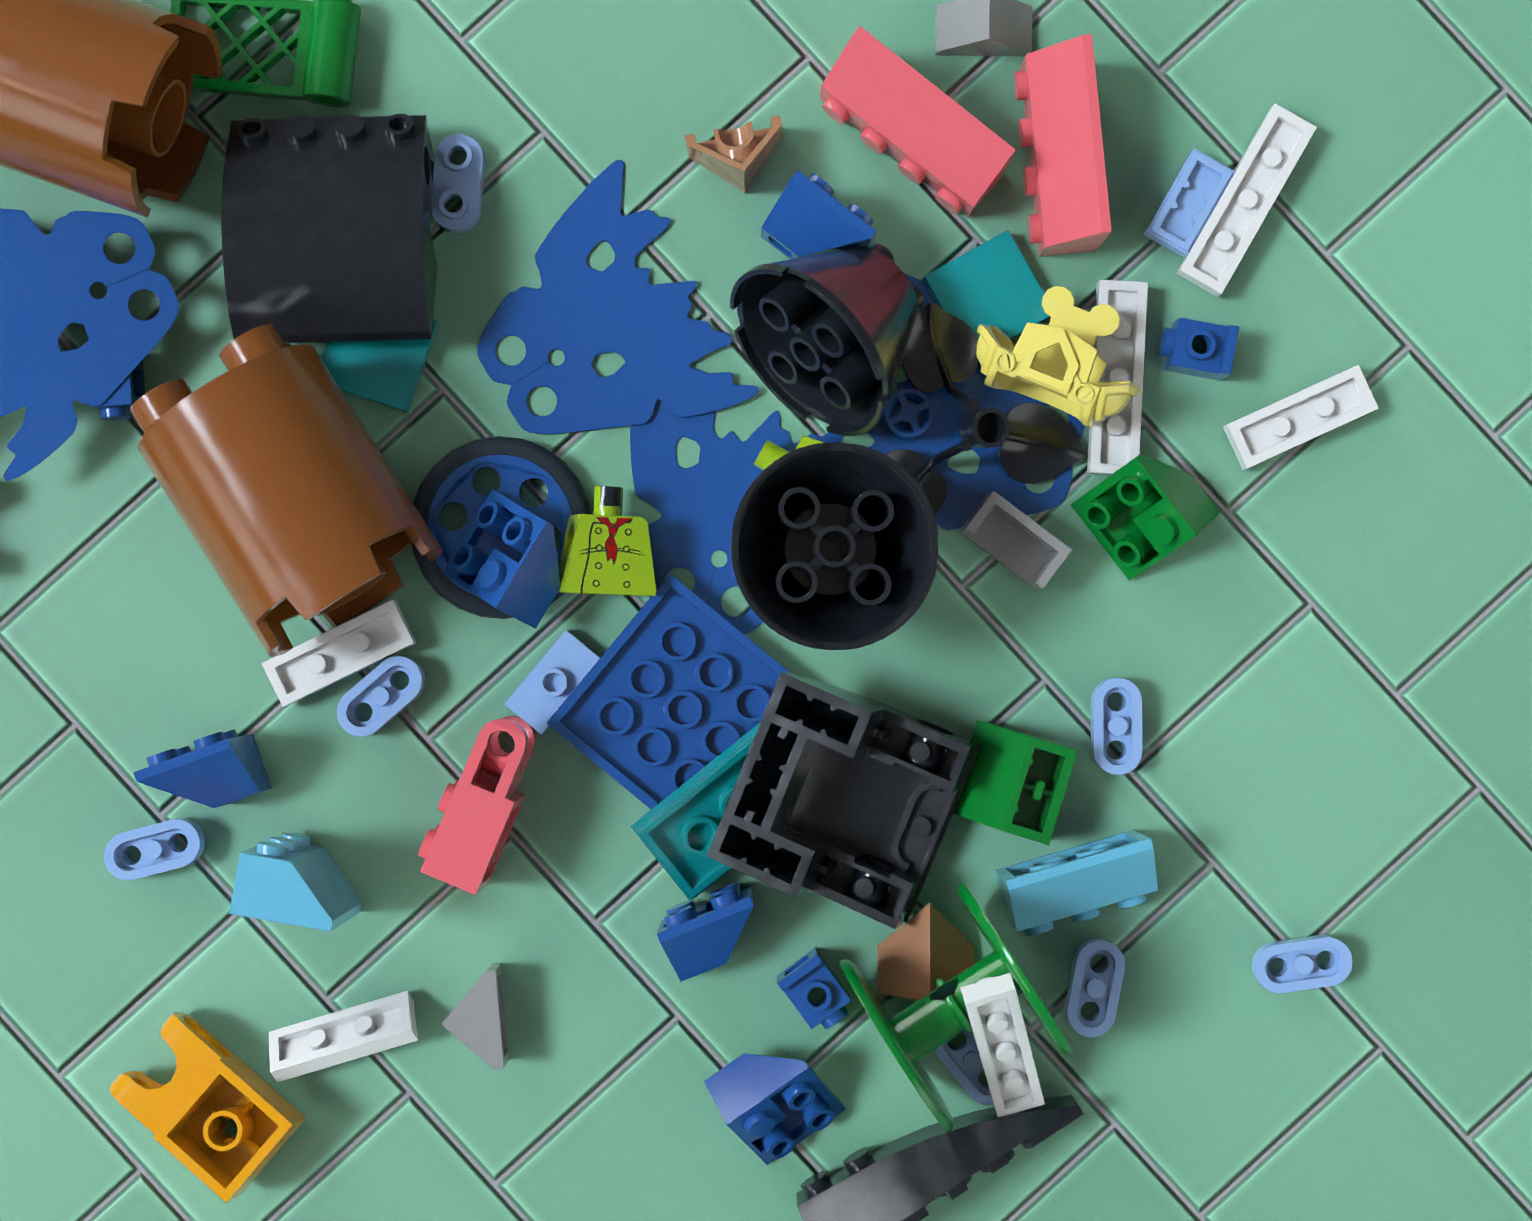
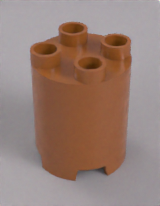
(102, 97)
(281, 486)

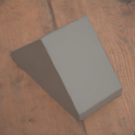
(983, 28)
(481, 1019)

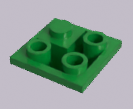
(1145, 512)

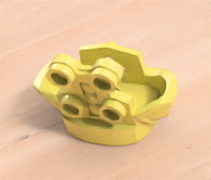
(1058, 359)

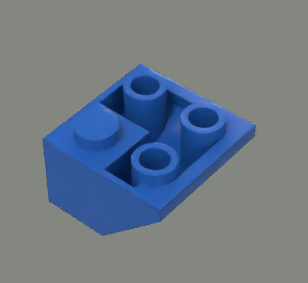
(814, 222)
(508, 560)
(214, 774)
(705, 934)
(772, 1102)

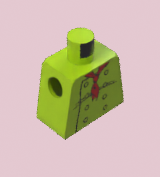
(607, 550)

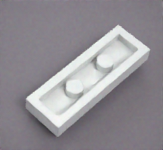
(1300, 417)
(339, 653)
(342, 1036)

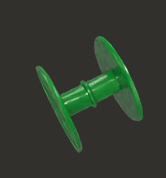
(935, 1022)

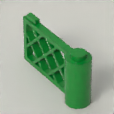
(323, 53)

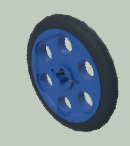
(453, 482)

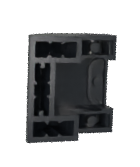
(329, 228)
(843, 799)

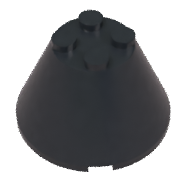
(828, 332)
(834, 546)

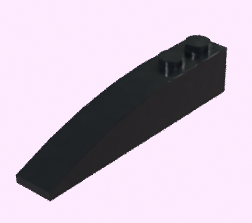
(928, 1164)

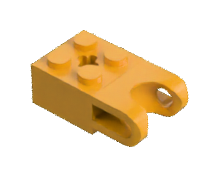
(193, 1108)

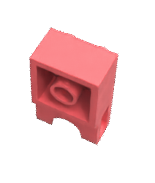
(479, 808)

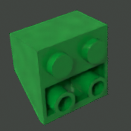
(1016, 782)

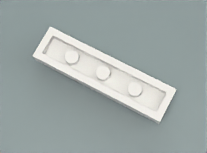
(1246, 200)
(1118, 436)
(1003, 1044)

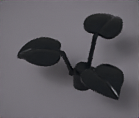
(1031, 436)

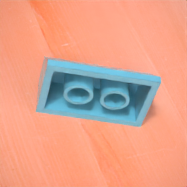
(1078, 881)
(293, 885)

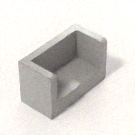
(1015, 540)

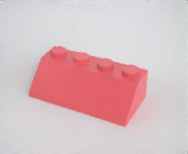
(914, 124)
(1063, 148)

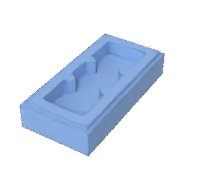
(1189, 203)
(552, 681)

